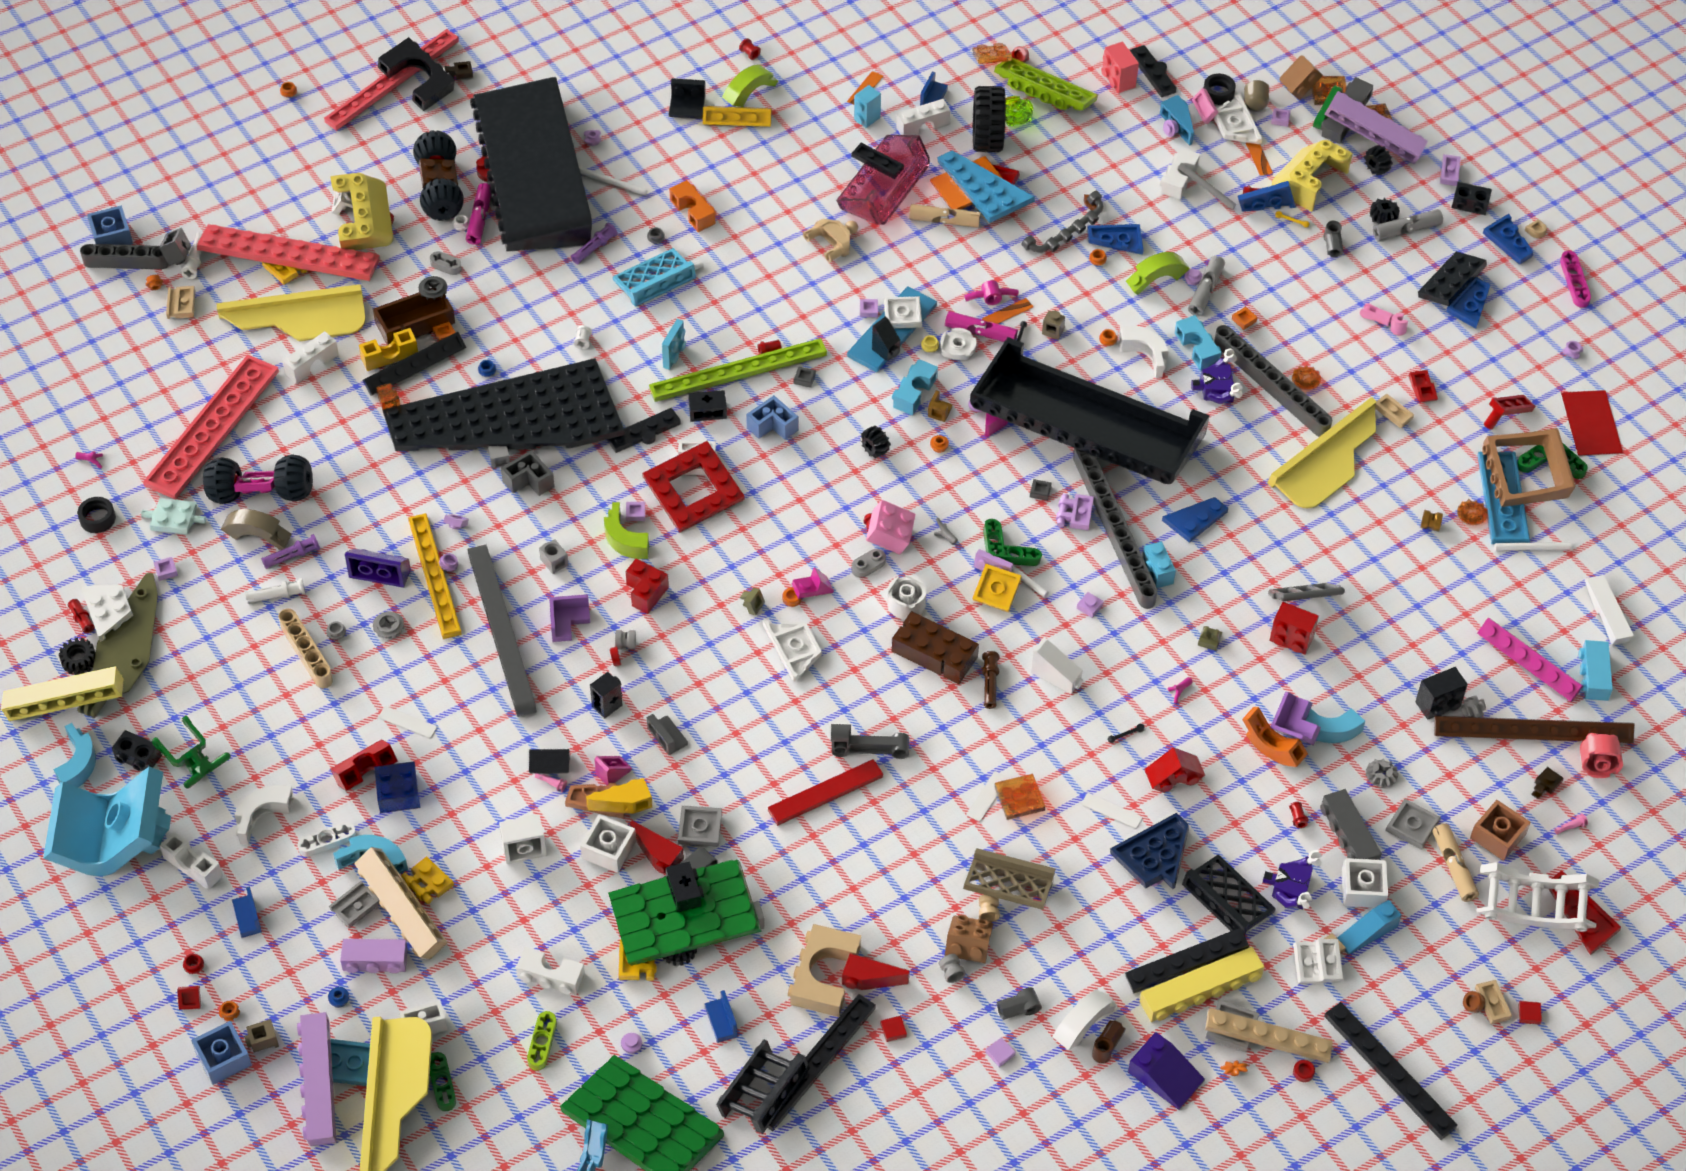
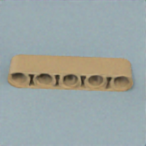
(310, 656)

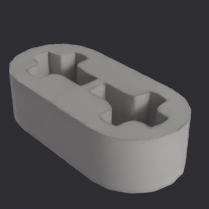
(445, 263)

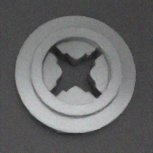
(393, 619)
(1379, 779)

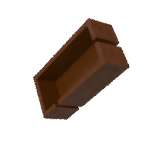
(412, 313)
(933, 644)

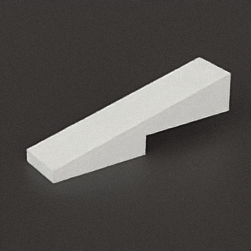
(1609, 609)

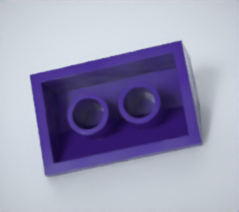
(377, 567)

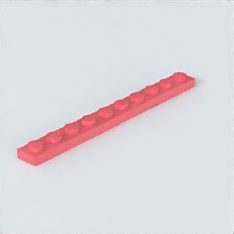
(384, 85)

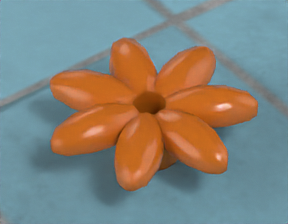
(1234, 1068)

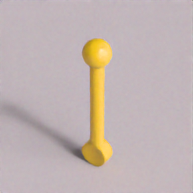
(1278, 214)

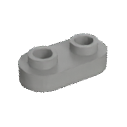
(870, 563)

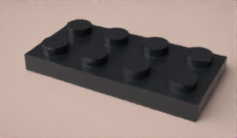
(1452, 278)

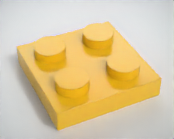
(997, 588)

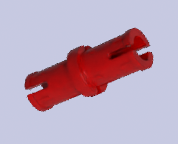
(81, 616)

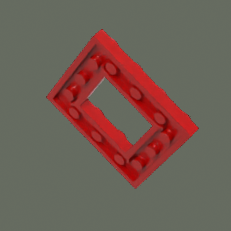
(684, 517)

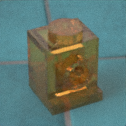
(387, 396)

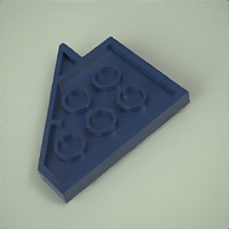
(1154, 852)

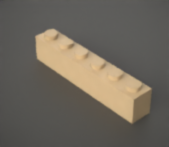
(400, 903)

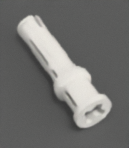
(192, 261)
(285, 589)

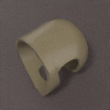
(1256, 95)

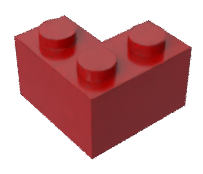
(648, 585)
(1173, 768)

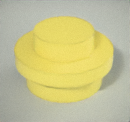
(930, 343)

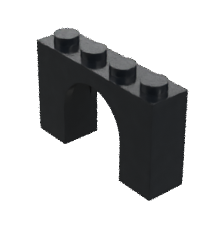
(411, 55)

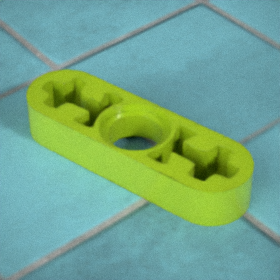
(540, 1032)

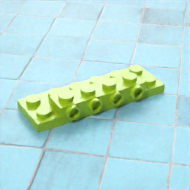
(1045, 86)

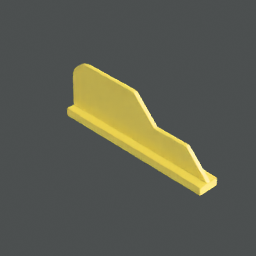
(301, 314)
(1327, 461)
(394, 1085)

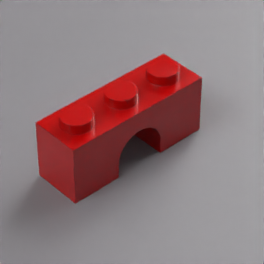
(351, 770)

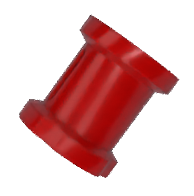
(750, 49)

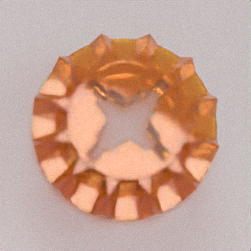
(1309, 382)
(1472, 518)

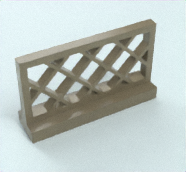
(1012, 870)

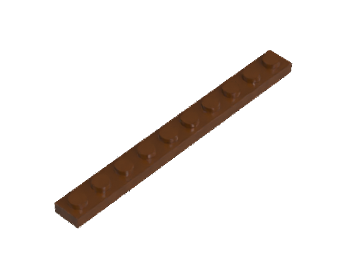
(1529, 728)

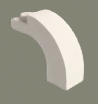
(1147, 342)
(259, 803)
(1083, 1017)

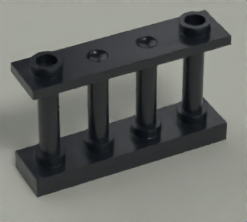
(772, 1101)

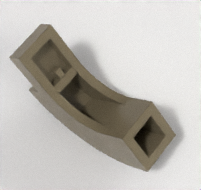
(256, 523)

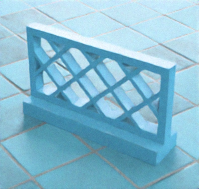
(657, 283)

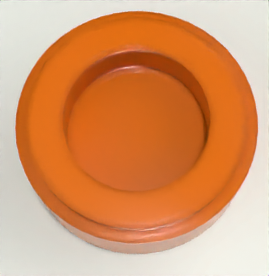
(790, 598)

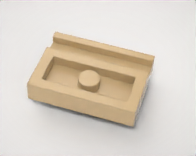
(180, 302)

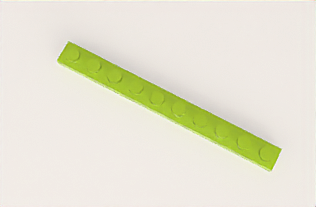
(737, 370)

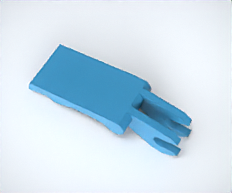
(594, 1146)

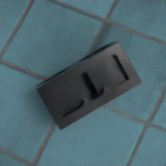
(1471, 198)
(137, 749)

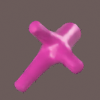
(89, 457)
(1180, 687)

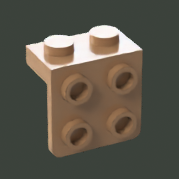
(1300, 77)
(969, 938)

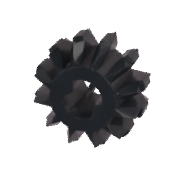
(1378, 160)
(1384, 211)
(875, 441)

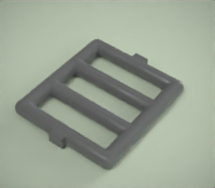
(1306, 591)

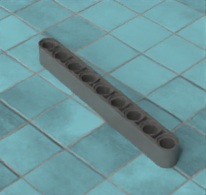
(1274, 381)

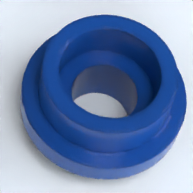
(486, 368)
(341, 1001)

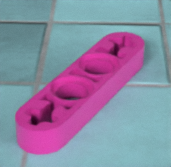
(1579, 278)

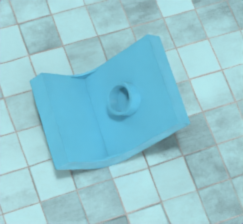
(106, 830)

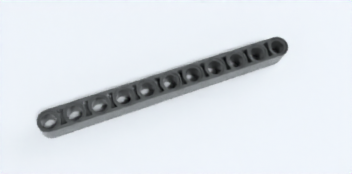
(1116, 528)
(502, 631)

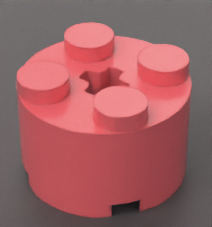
(1601, 755)

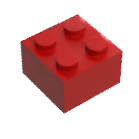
(1293, 628)

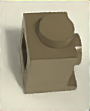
(1056, 320)
(261, 1036)

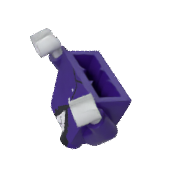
(1218, 382)
(1293, 881)

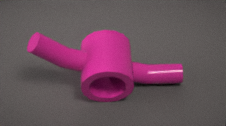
(991, 293)

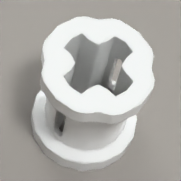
(582, 337)

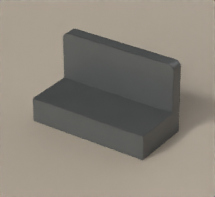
(666, 733)

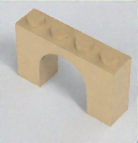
(821, 944)

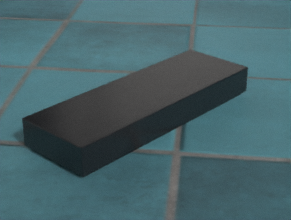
(877, 160)

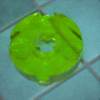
(1023, 113)

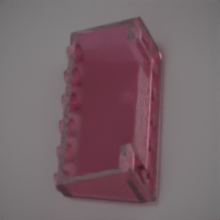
(878, 196)

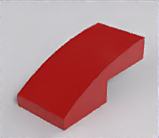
(1422, 386)

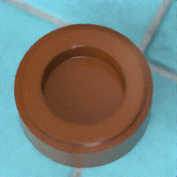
(1473, 1001)

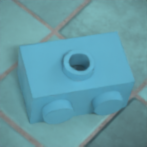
(867, 106)
(1159, 564)

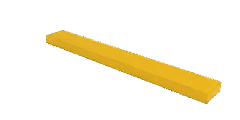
(434, 576)

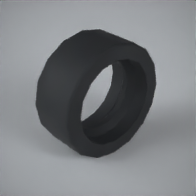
(1220, 80)
(99, 525)

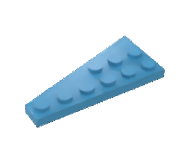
(987, 191)

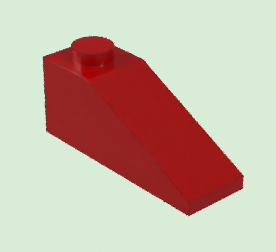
(657, 849)
(870, 974)

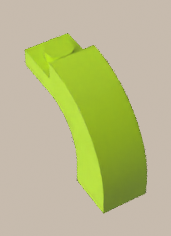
(746, 82)
(1155, 267)
(623, 541)

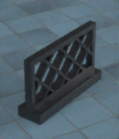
(1217, 902)

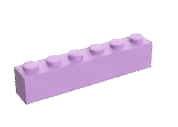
(1376, 127)
(318, 1079)

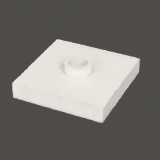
(903, 311)

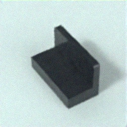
(549, 761)

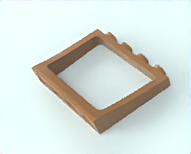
(1557, 461)

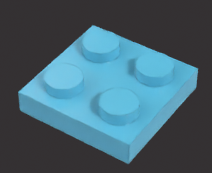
(673, 344)

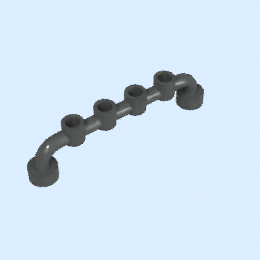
(1066, 234)

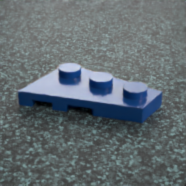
(1270, 196)
(1120, 237)
(1508, 239)

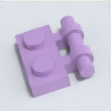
(1080, 514)

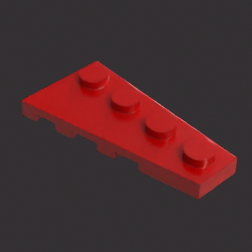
(1605, 925)

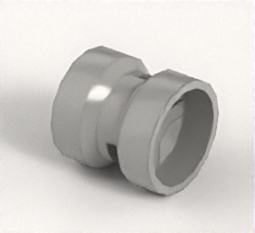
(625, 639)
(951, 967)

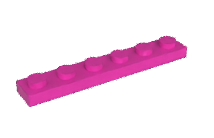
(1530, 659)

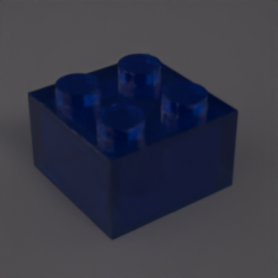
(397, 787)

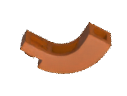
(1270, 743)

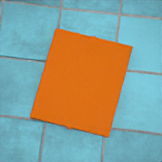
(950, 190)

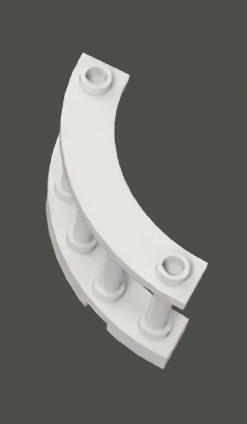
(1537, 882)

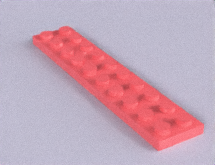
(288, 252)
(211, 427)

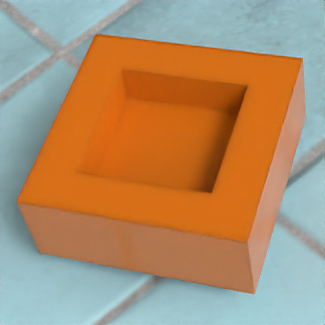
(1244, 318)
(443, 330)

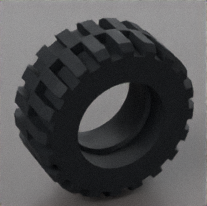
(989, 119)

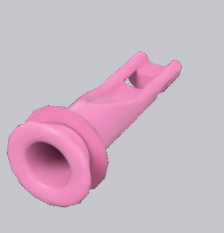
(559, 784)
(1581, 820)

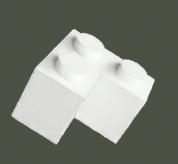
(431, 1013)

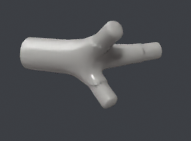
(945, 532)

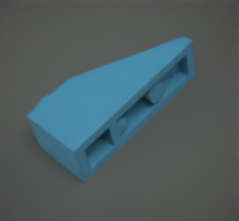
(1177, 110)
(1371, 927)

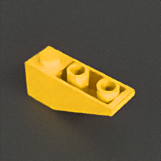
(625, 798)

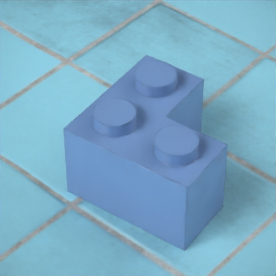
(772, 415)

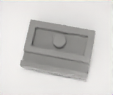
(354, 904)

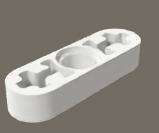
(310, 839)

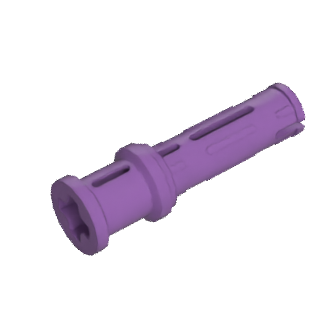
(600, 239)
(301, 547)

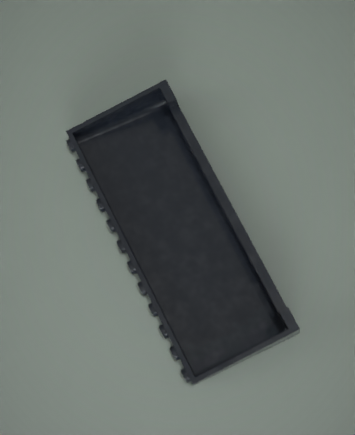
(532, 166)
(1087, 415)

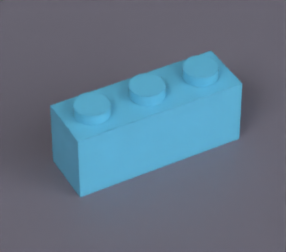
(1596, 670)

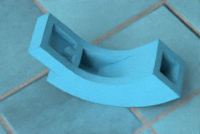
(1339, 728)
(82, 763)
(360, 844)

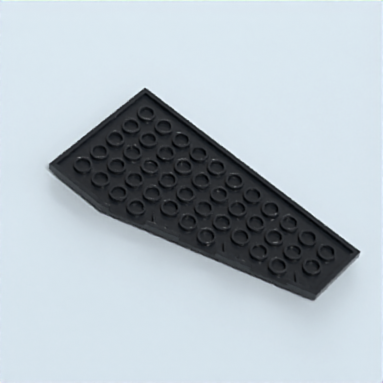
(537, 409)

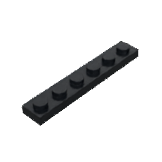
(415, 363)
(1186, 960)

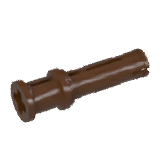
(990, 672)

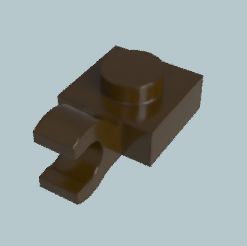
(460, 70)
(1546, 781)

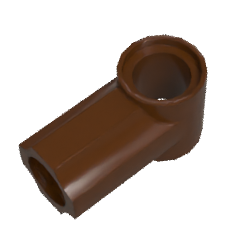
(1108, 1040)

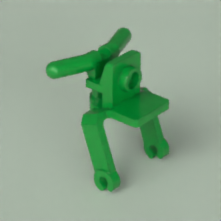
(193, 759)

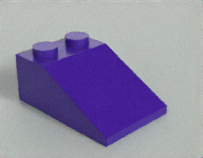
(1165, 1071)

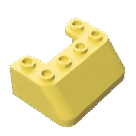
(1305, 163)
(370, 210)

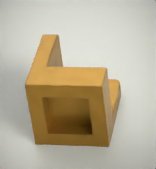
(938, 409)

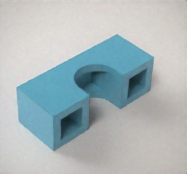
(1193, 332)
(920, 375)

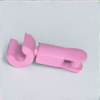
(1398, 325)

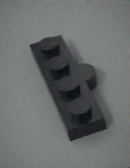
(1154, 71)
(645, 430)

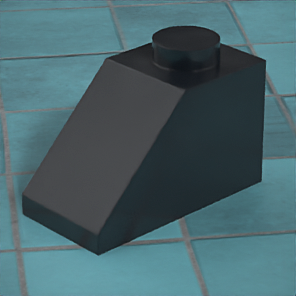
(885, 339)

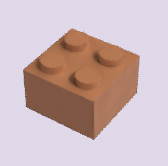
(1500, 830)

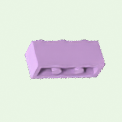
(374, 955)

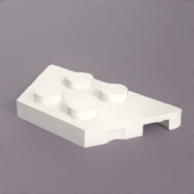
(1236, 122)
(107, 607)
(794, 645)

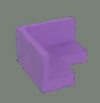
(567, 612)
(1291, 719)

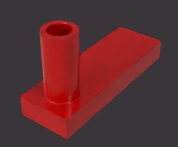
(1507, 406)

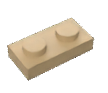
(1394, 411)
(1495, 1004)

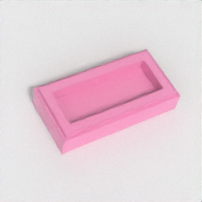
(1205, 106)

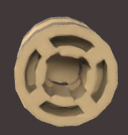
(989, 908)

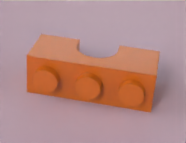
(700, 213)

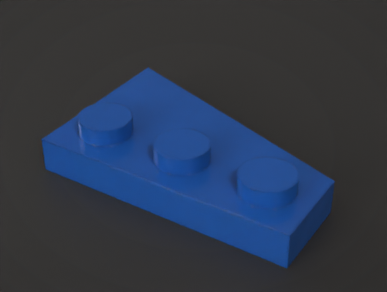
(1470, 302)
(1196, 518)

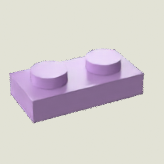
(1450, 170)
(986, 558)

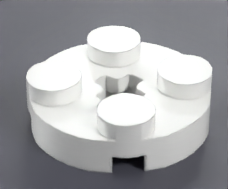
(955, 352)

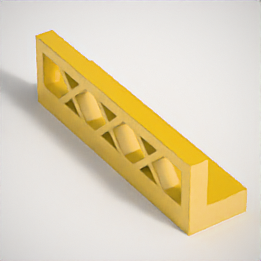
(737, 116)

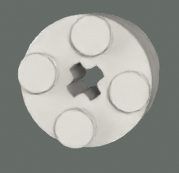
(906, 595)

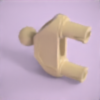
(835, 234)

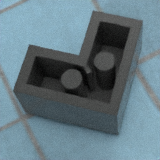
(525, 471)

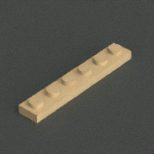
(1269, 1035)

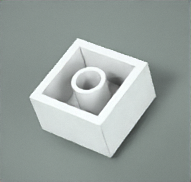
(522, 838)
(608, 843)
(1364, 882)

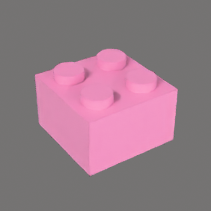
(891, 527)

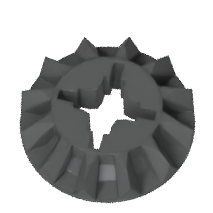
(433, 282)

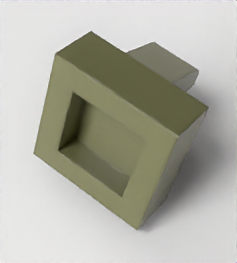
(753, 600)
(1209, 638)

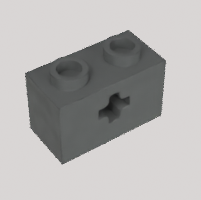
(175, 247)

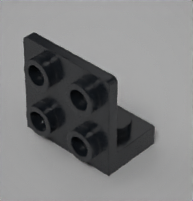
(687, 98)

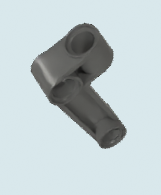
(845, 743)

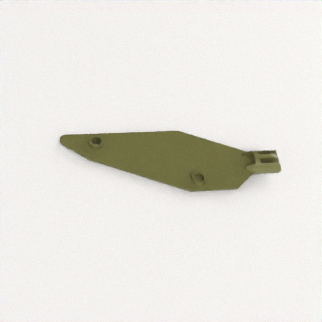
(131, 643)

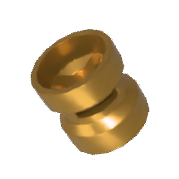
(1431, 520)

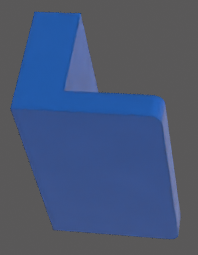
(932, 90)
(246, 915)
(721, 1018)

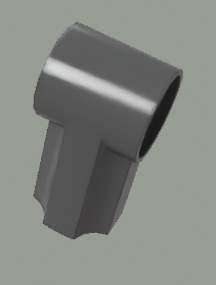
(1333, 238)
(1024, 1002)

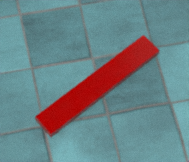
(825, 792)

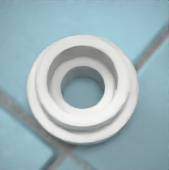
(461, 222)

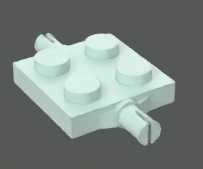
(173, 516)

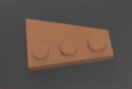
(577, 798)

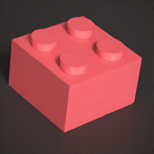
(1120, 67)

